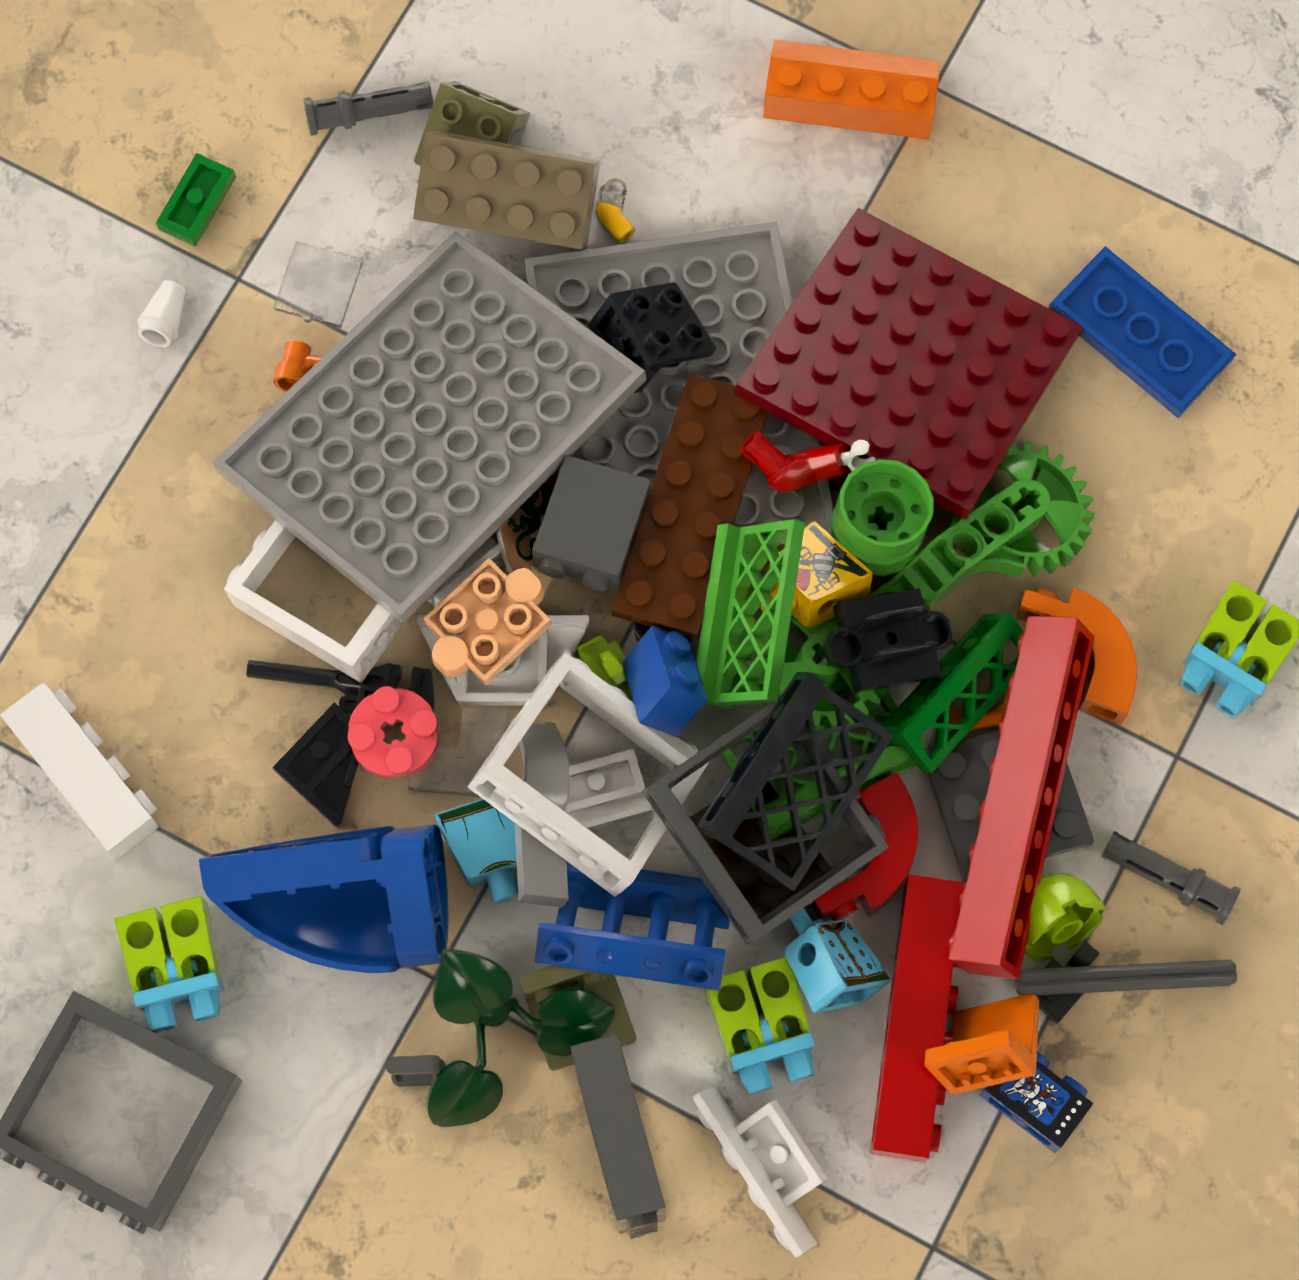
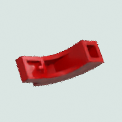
(886, 872)

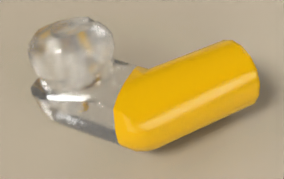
(610, 208)

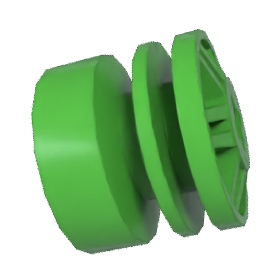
(893, 498)

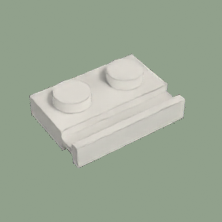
(607, 791)

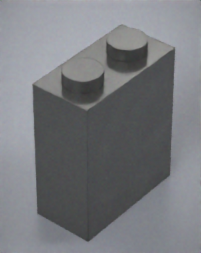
(590, 524)

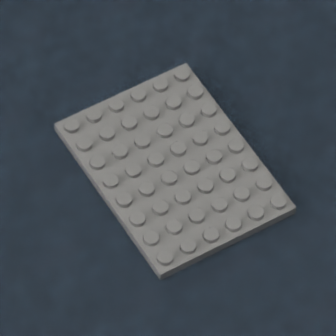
(739, 295)
(429, 425)

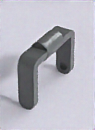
(414, 1069)

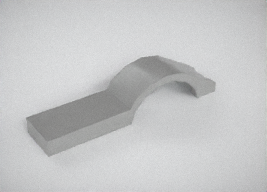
(546, 769)

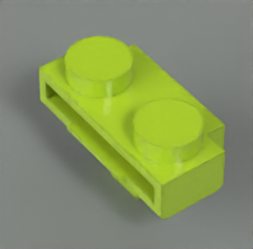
(606, 662)

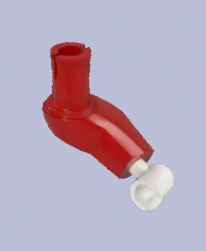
(803, 467)

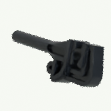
(380, 676)

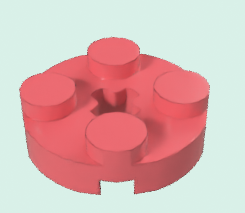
(399, 758)

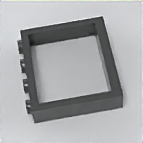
(709, 868)
(619, 1135)
(94, 1194)

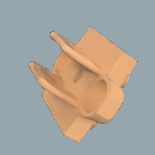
(487, 622)

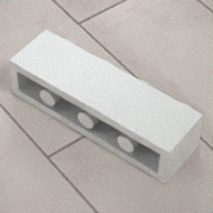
(80, 770)

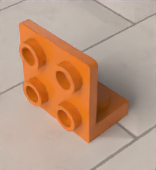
(988, 1045)

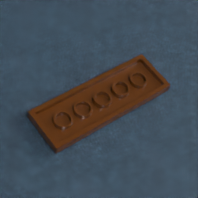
(691, 494)

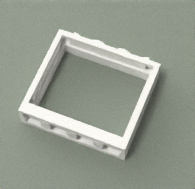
(354, 659)
(547, 820)

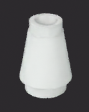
(162, 316)

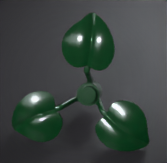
(480, 992)

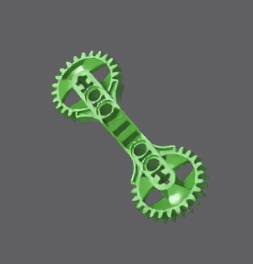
(941, 569)

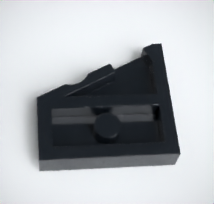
(322, 765)

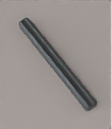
(1126, 977)

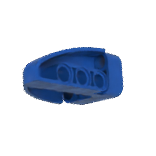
(340, 898)

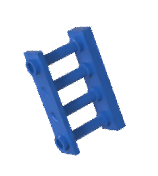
(651, 895)

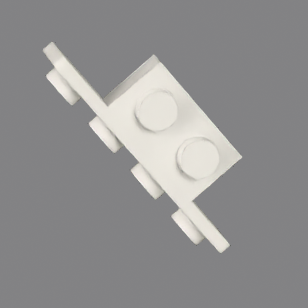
(770, 1160)

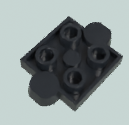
(887, 640)

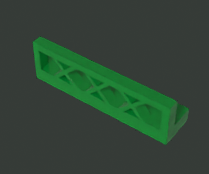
(959, 672)

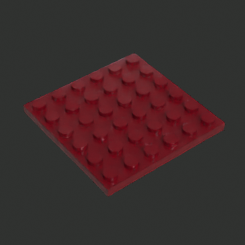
(911, 359)

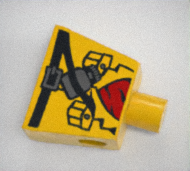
(825, 577)

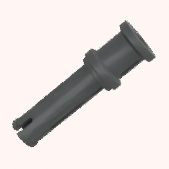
(348, 109)
(1190, 885)

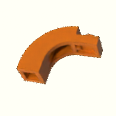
(1112, 657)

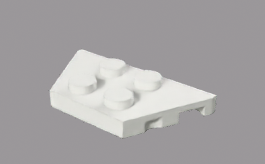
(524, 673)

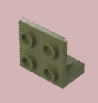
(472, 114)
(546, 981)

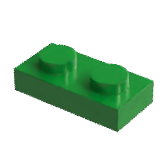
(195, 199)

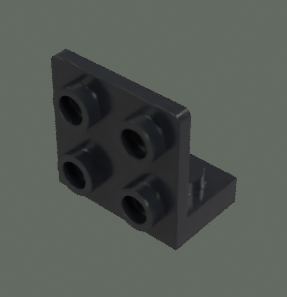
(652, 327)

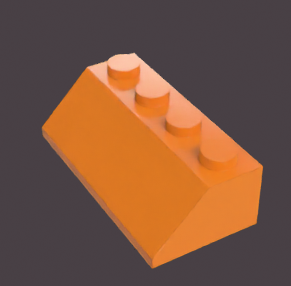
(851, 89)

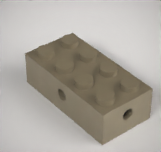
(506, 189)

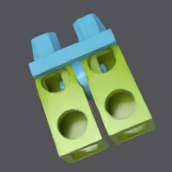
(1229, 660)
(175, 976)
(762, 1038)

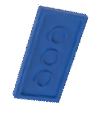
(1143, 332)

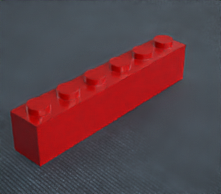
(917, 1021)

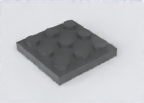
(962, 785)

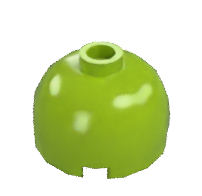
(1061, 912)

